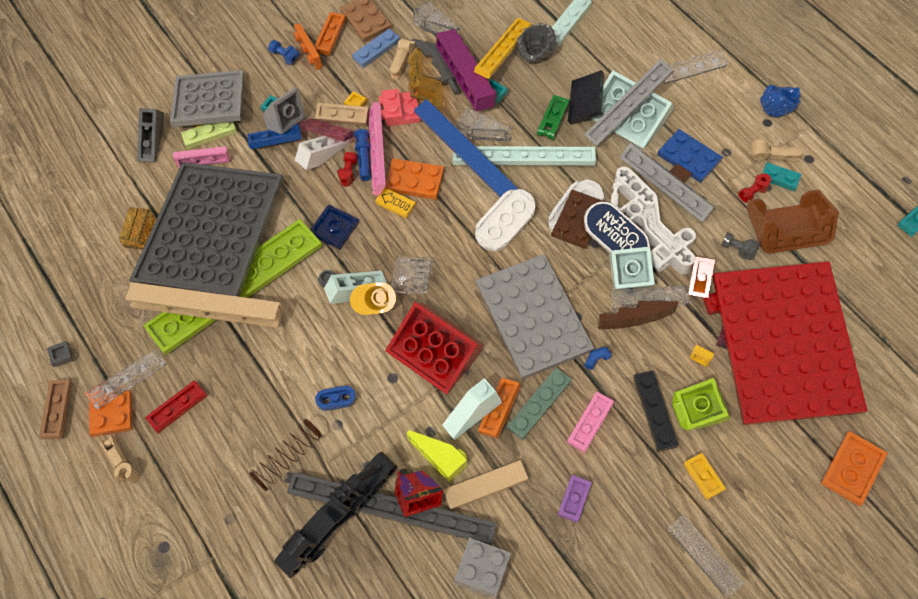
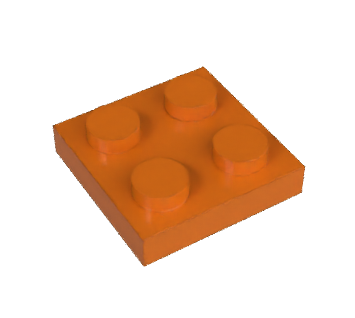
(112, 417)

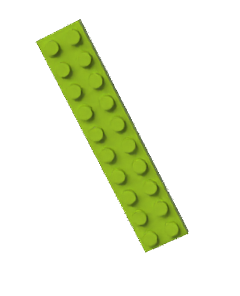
(269, 263)

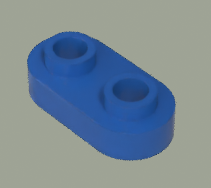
(336, 397)

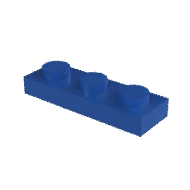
(268, 137)

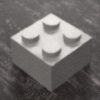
(482, 568)

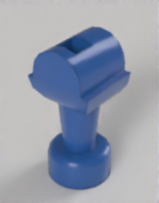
(290, 53)

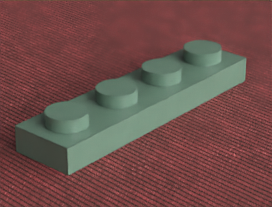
(539, 404)

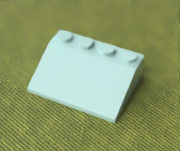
(645, 120)

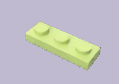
(207, 133)

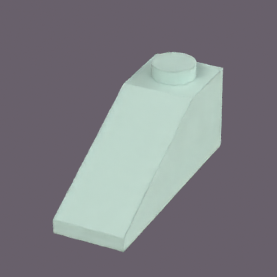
(341, 285)
(472, 408)

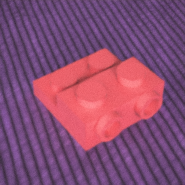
(398, 108)

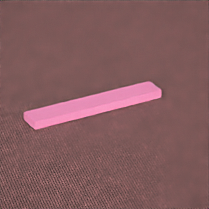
(376, 149)

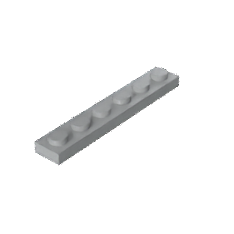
(628, 103)
(667, 182)

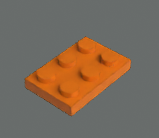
(414, 178)
(854, 468)

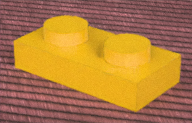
(704, 476)

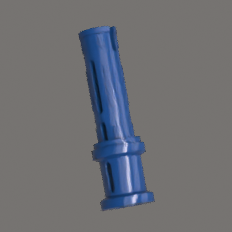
(363, 147)

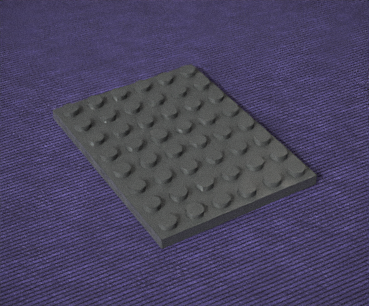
(208, 229)

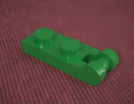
(553, 117)

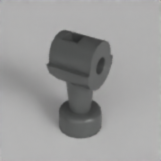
(746, 249)

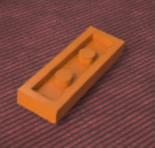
(330, 33)
(307, 46)
(494, 421)

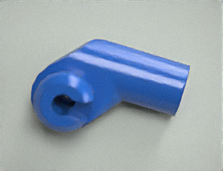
(602, 352)

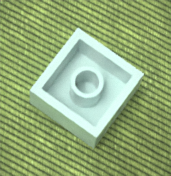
(631, 268)

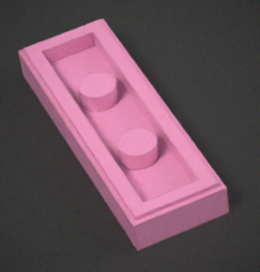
(203, 156)
(590, 422)

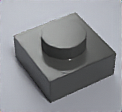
(60, 354)

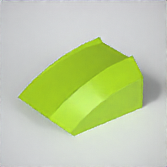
(700, 406)

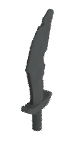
(430, 50)

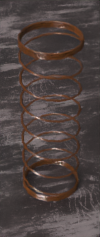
(312, 428)

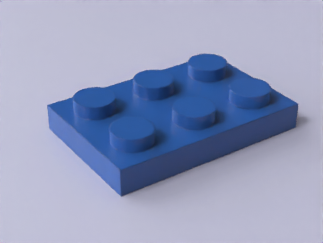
(690, 154)

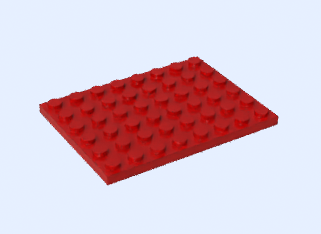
(788, 344)

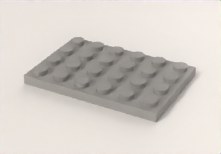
(534, 316)

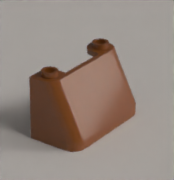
(794, 226)

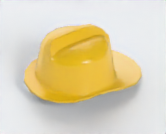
(372, 298)

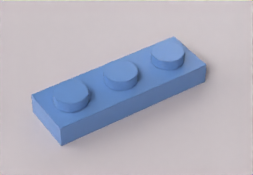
(376, 48)

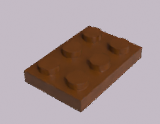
(571, 220)

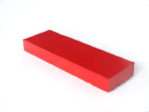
(176, 406)

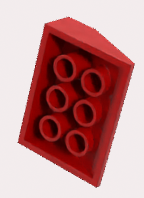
(434, 347)

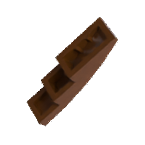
(643, 313)

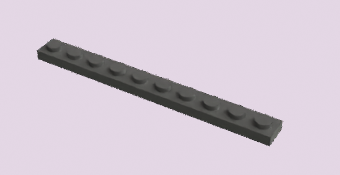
(388, 508)

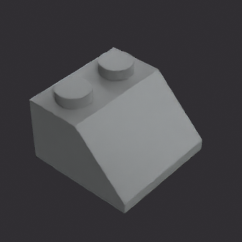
(284, 112)

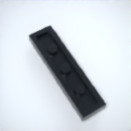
(655, 411)

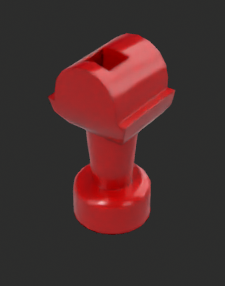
(346, 174)
(760, 185)

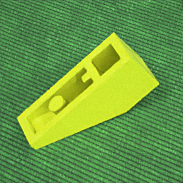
(442, 456)

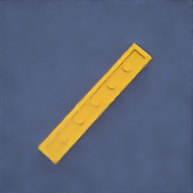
(501, 49)

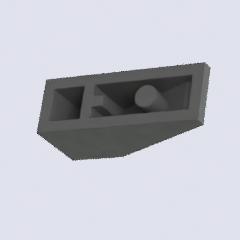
(149, 134)

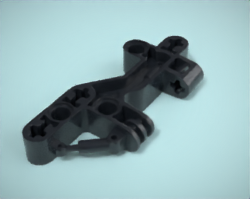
(348, 500)

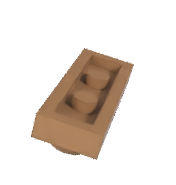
(55, 409)

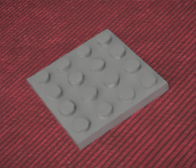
(207, 98)

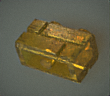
(136, 228)

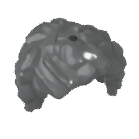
(536, 42)

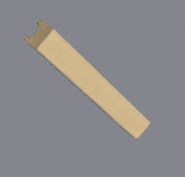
(204, 304)

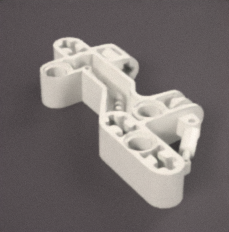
(668, 247)

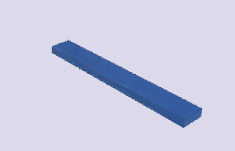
(464, 148)

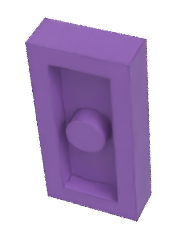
(574, 498)

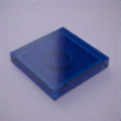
(334, 226)

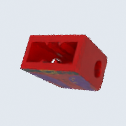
(416, 492)

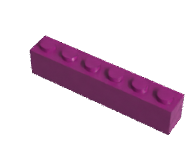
(462, 67)

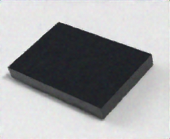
(586, 97)

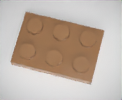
(365, 19)

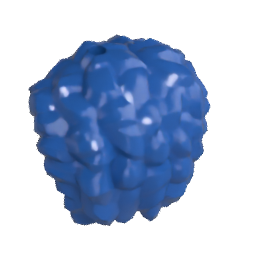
(780, 101)

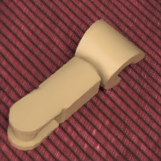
(405, 47)
(762, 152)
(123, 469)

